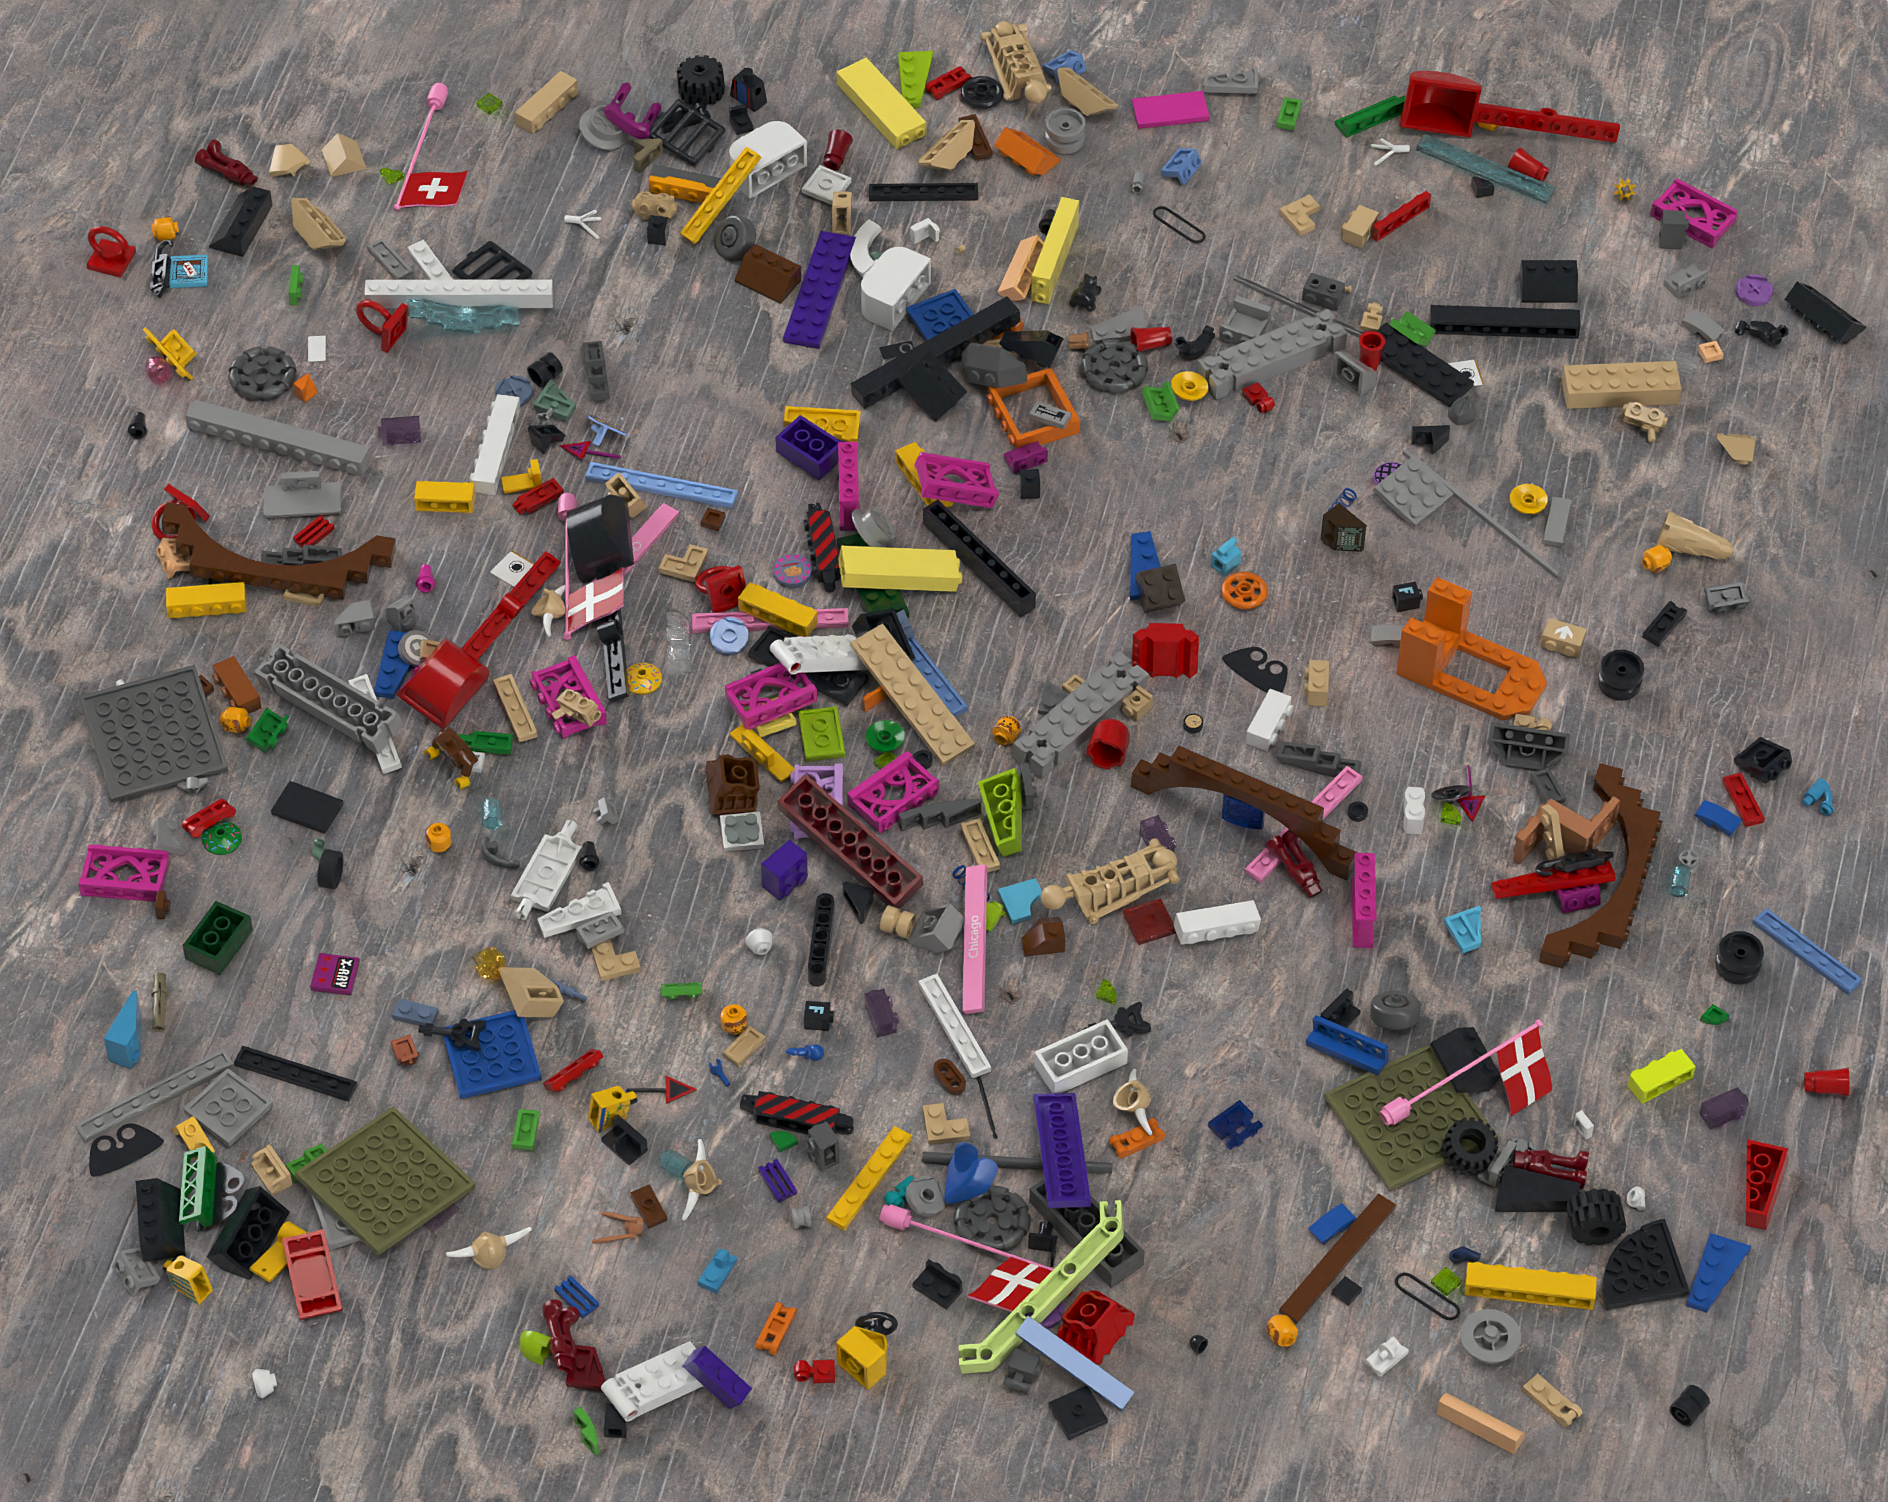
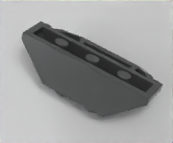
(992, 366)
(1527, 746)

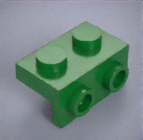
(266, 729)

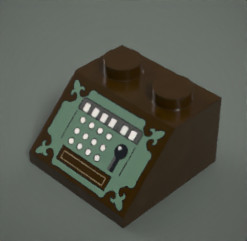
(1343, 530)

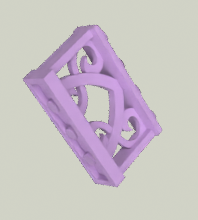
(833, 782)

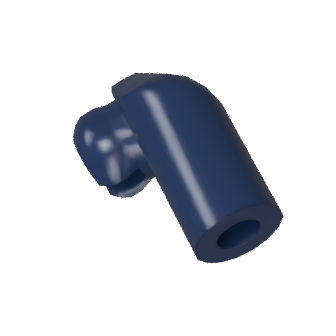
(1462, 1253)

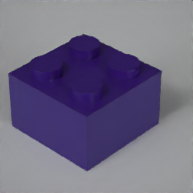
(784, 870)

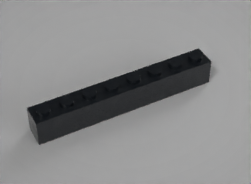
(1505, 321)
(979, 558)

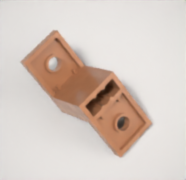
(1576, 831)

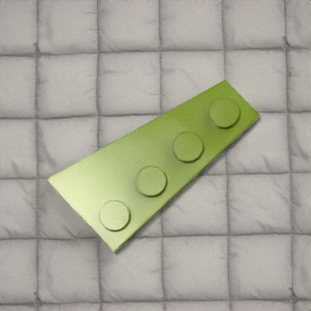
(914, 75)

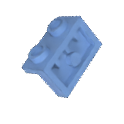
(1069, 59)
(1182, 165)

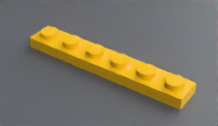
(720, 195)
(869, 1178)

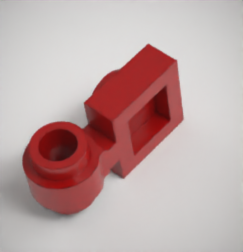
(1258, 396)
(822, 1371)

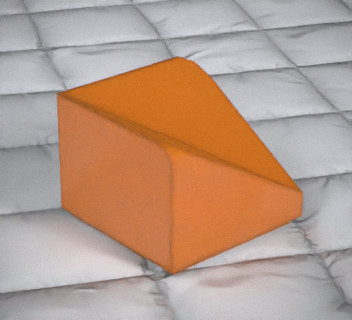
(305, 388)

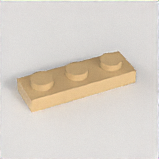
(1552, 832)
(980, 845)

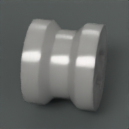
(1691, 858)
(800, 1217)

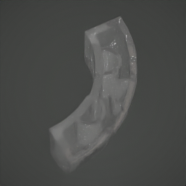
(679, 635)

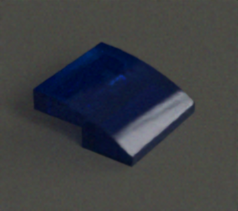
(1242, 813)

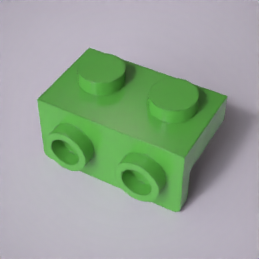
(1161, 402)

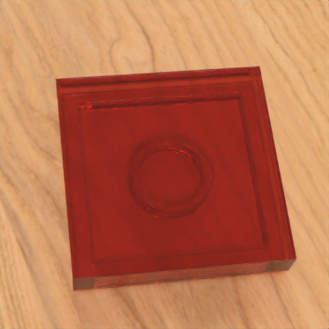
(1149, 921)

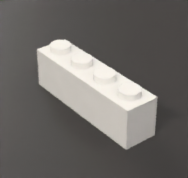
(1217, 922)

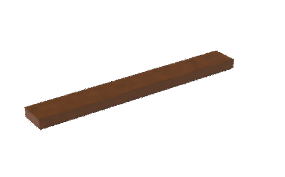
(1337, 1258)

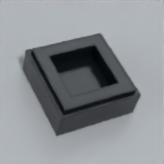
(1346, 1290)

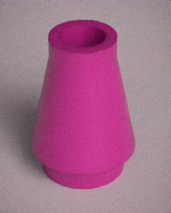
(425, 579)

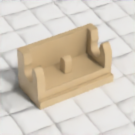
(271, 1170)

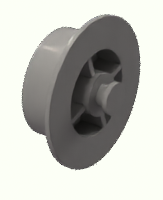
(600, 131)
(873, 527)
(1490, 1336)

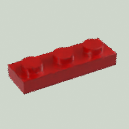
(573, 1070)

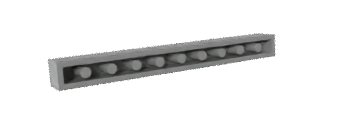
(278, 437)

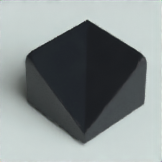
(1482, 187)

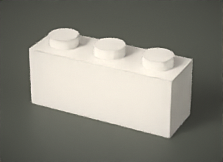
(1269, 720)

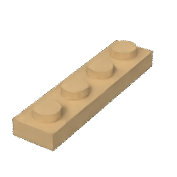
(515, 708)

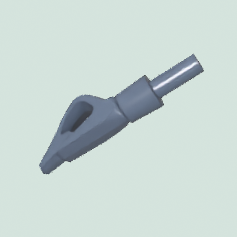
(568, 990)

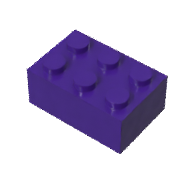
(808, 447)

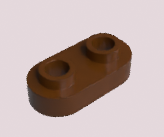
(950, 1078)

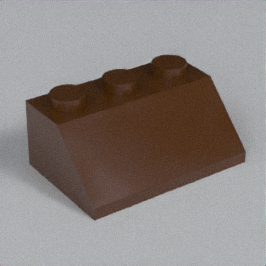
(768, 274)

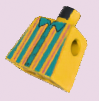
(188, 1278)

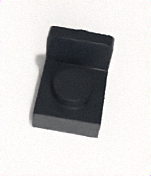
(740, 120)

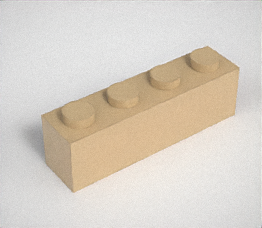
(546, 102)

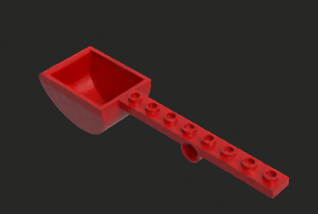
(1451, 106)
(453, 673)

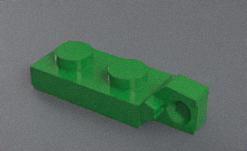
(489, 742)

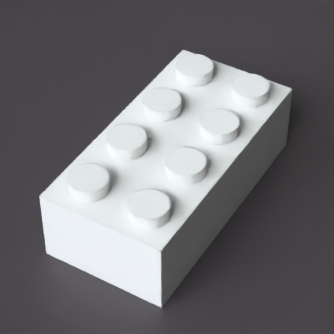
(1080, 1057)

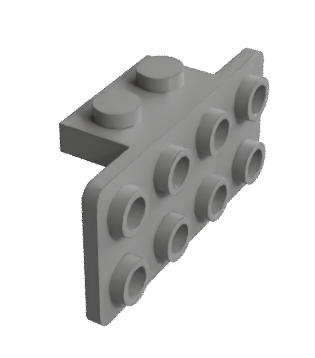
(302, 496)

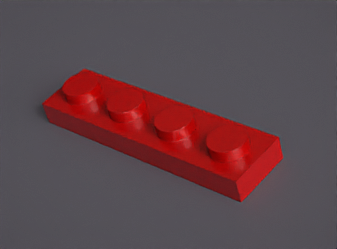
(1401, 216)

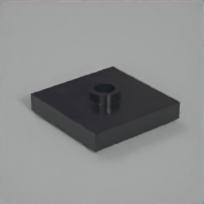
(1078, 1412)

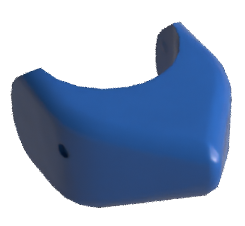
(968, 1175)

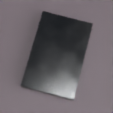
(307, 807)

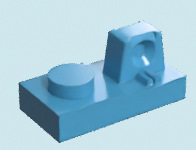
(717, 1271)

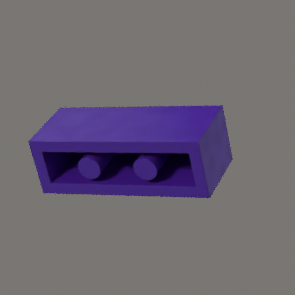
(717, 1377)

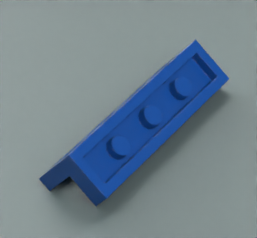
(1348, 1048)

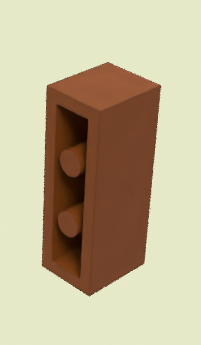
(236, 685)

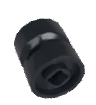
(544, 369)
(1689, 1405)

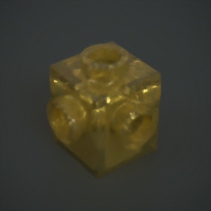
(488, 962)

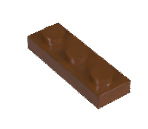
(981, 147)

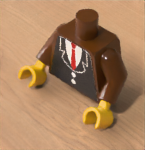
(456, 751)

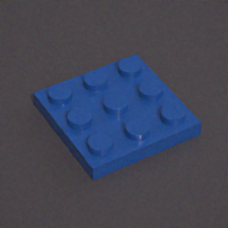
(938, 313)

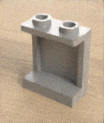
(1245, 321)

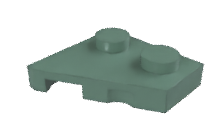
(556, 399)

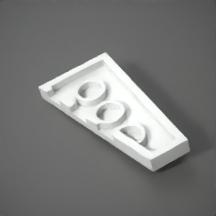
(580, 911)

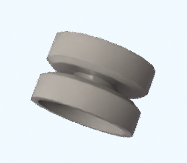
(1065, 131)

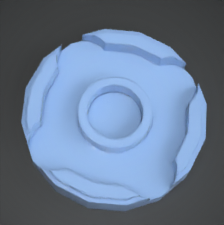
(729, 636)

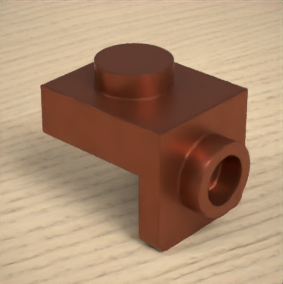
(405, 1050)

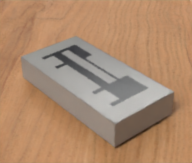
(1050, 415)

